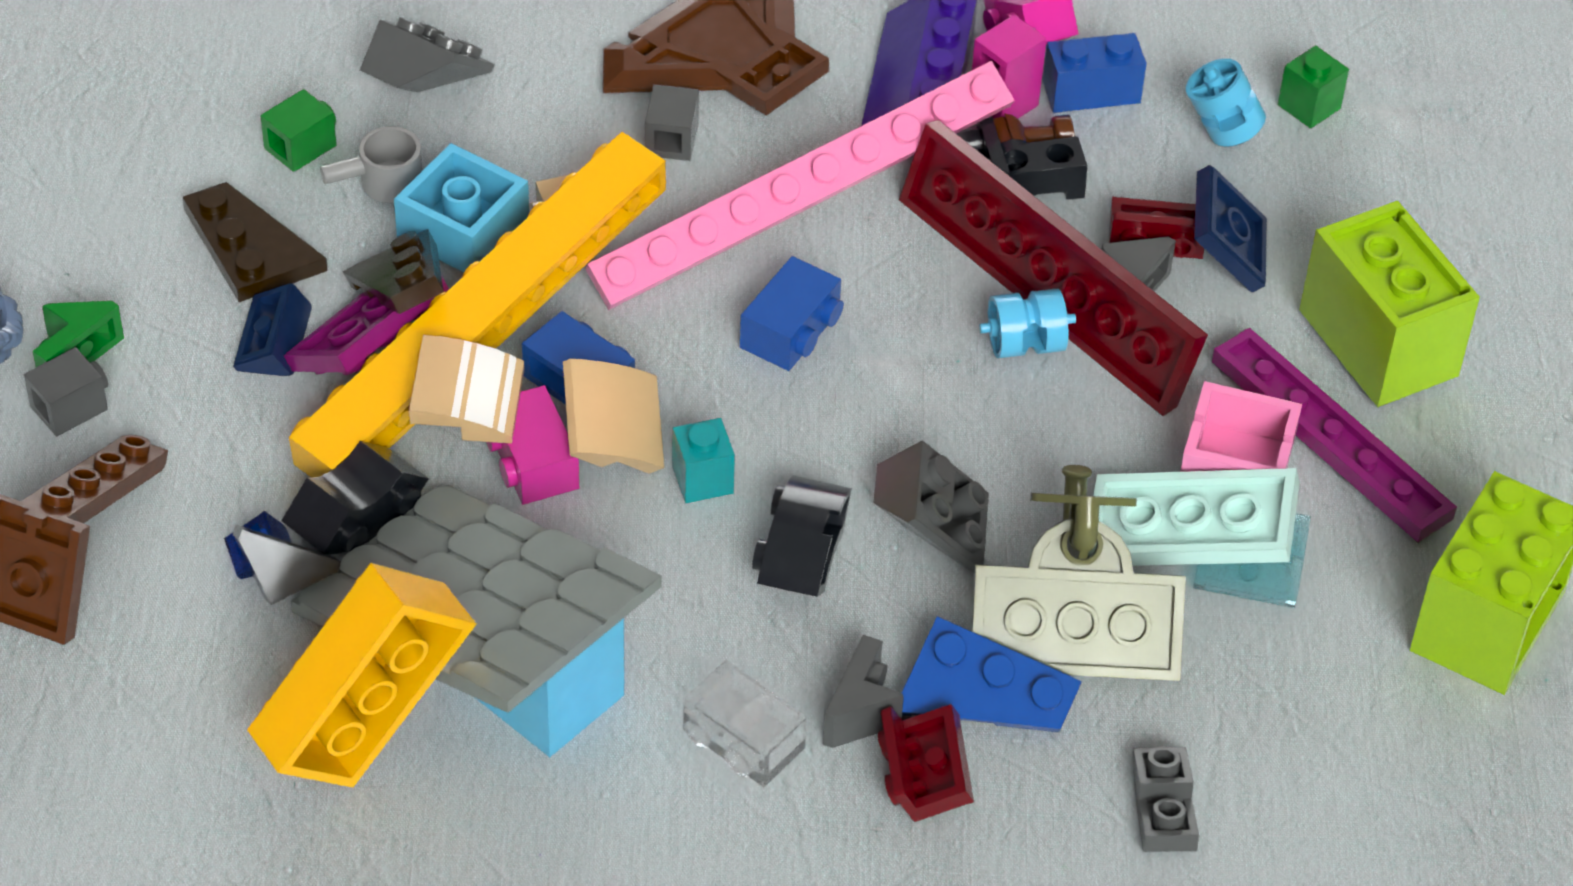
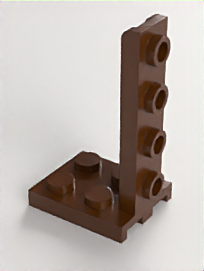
(47, 537)

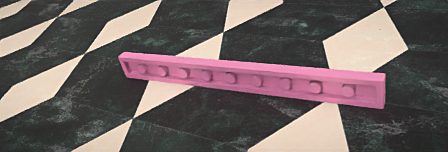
(794, 187)

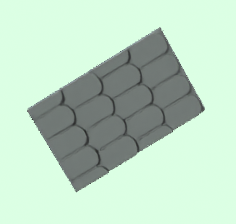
(541, 601)

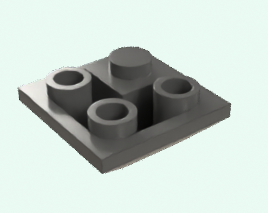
(420, 57)
(935, 502)

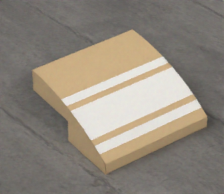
(467, 388)

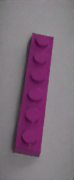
(1338, 436)

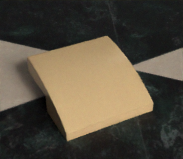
(613, 415)

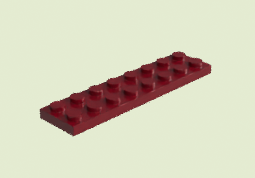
(1034, 249)

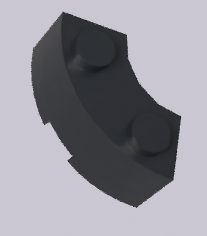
(354, 499)
(802, 535)

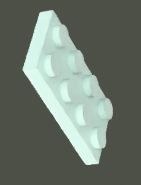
(1203, 515)

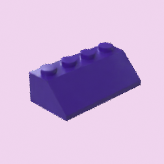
(919, 51)

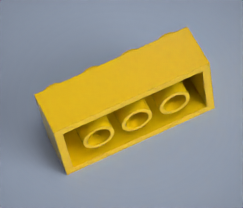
(361, 676)

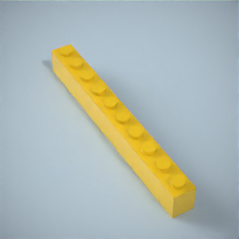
(488, 299)

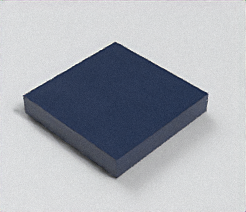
(1230, 228)

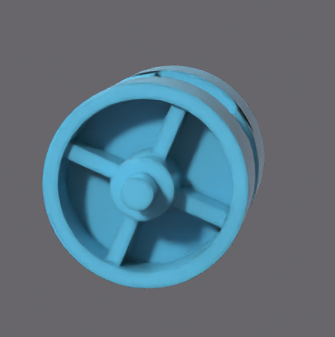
(1225, 102)
(1027, 323)

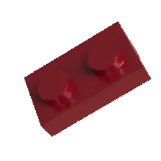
(1149, 219)
(925, 762)

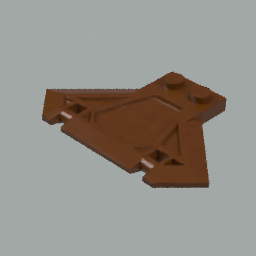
(717, 46)

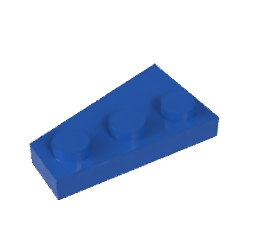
(986, 682)

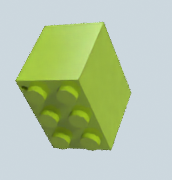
(1388, 303)
(1497, 583)

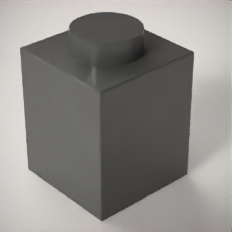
(672, 122)
(67, 391)

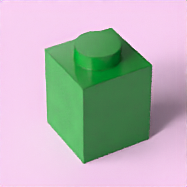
(1313, 86)
(299, 130)

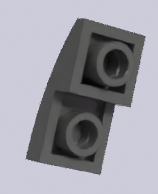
(1165, 799)

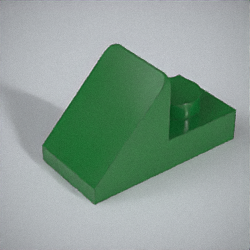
(88, 326)

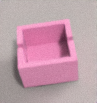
(1240, 431)

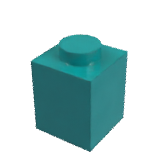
(703, 460)

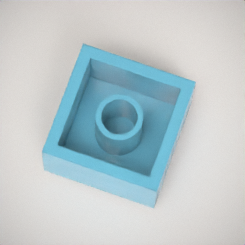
(462, 205)

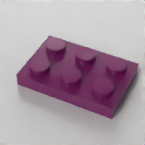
(351, 336)

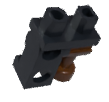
(1034, 156)

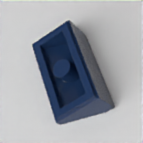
(272, 329)

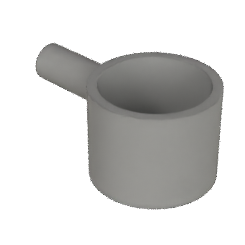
(386, 163)

